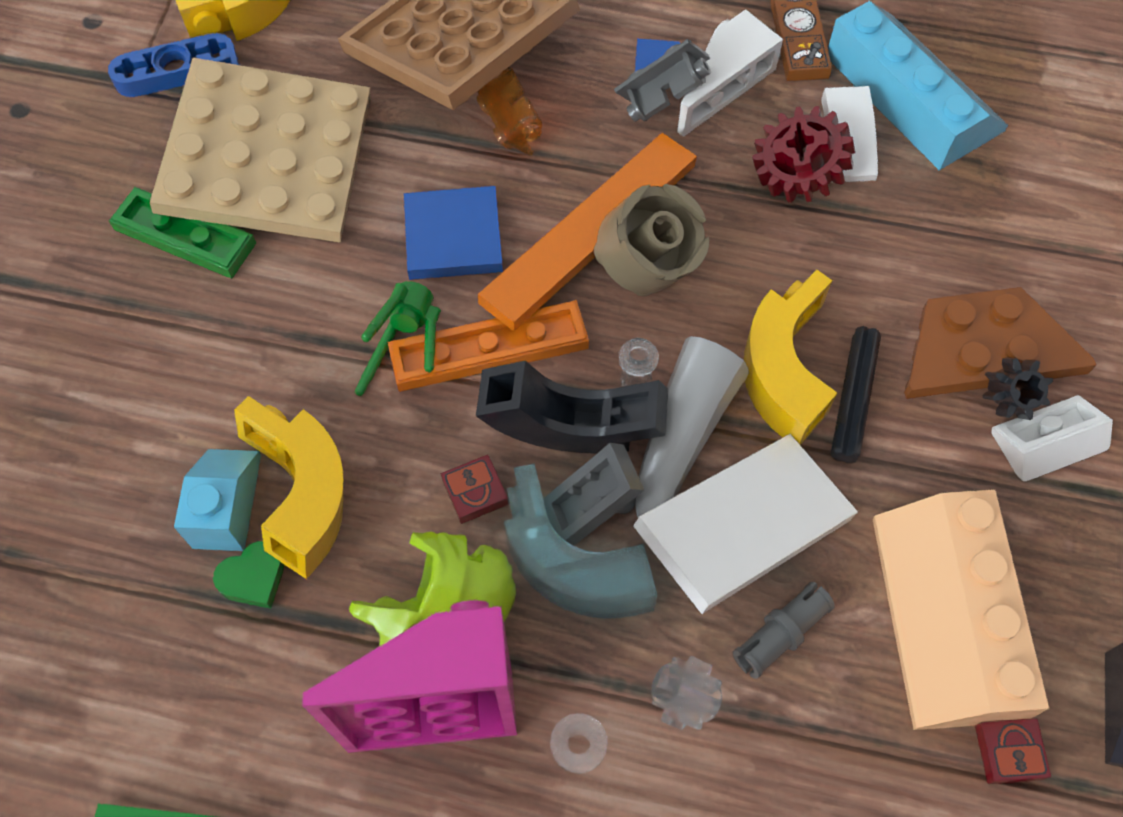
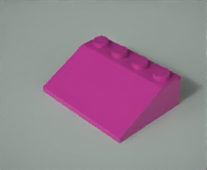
(424, 686)

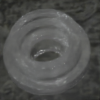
(574, 725)

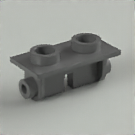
(680, 69)

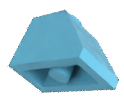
(218, 500)

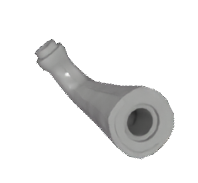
(698, 395)

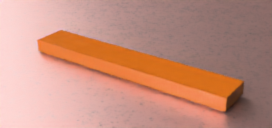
(571, 243)

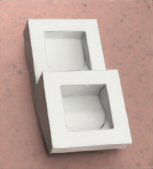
(856, 108)

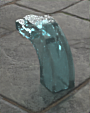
(575, 579)

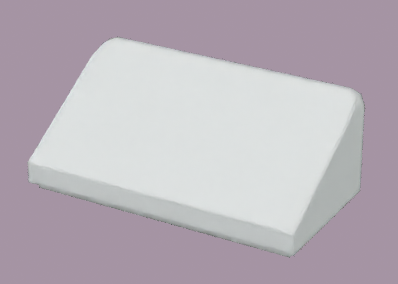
(1054, 437)

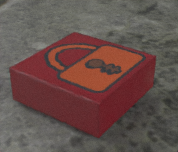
(474, 489)
(1012, 751)

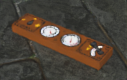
(804, 42)

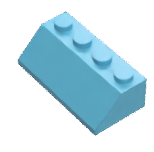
(911, 85)

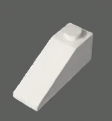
(740, 57)

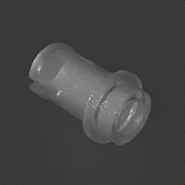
(638, 360)

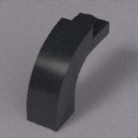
(566, 418)

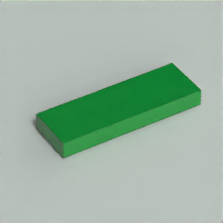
(200, 242)

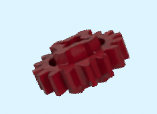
(826, 155)

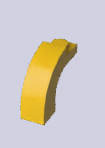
(219, 16)
(777, 382)
(311, 515)

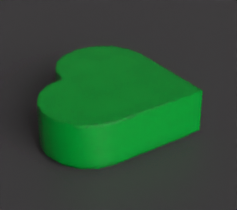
(249, 577)

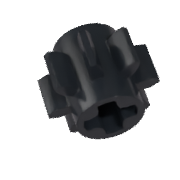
(1024, 376)

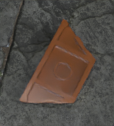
(973, 332)

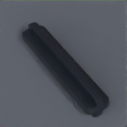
(856, 395)

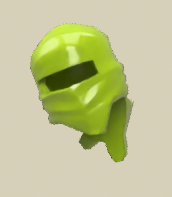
(446, 579)

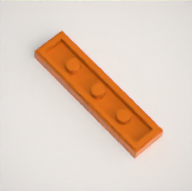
(489, 344)

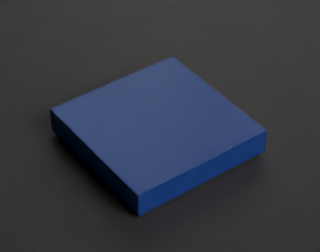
(452, 233)

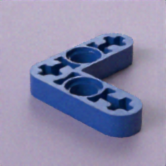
(140, 61)

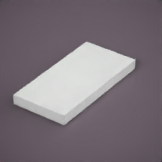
(744, 522)

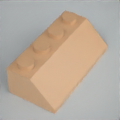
(958, 612)

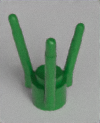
(408, 310)

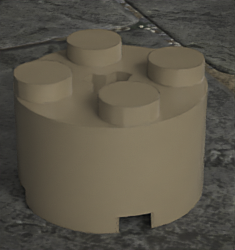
(652, 239)

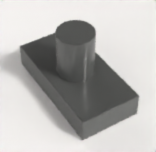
(593, 494)

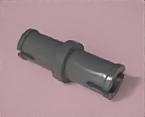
(783, 630)

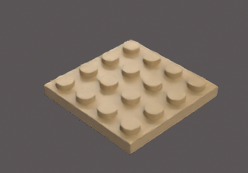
(262, 150)

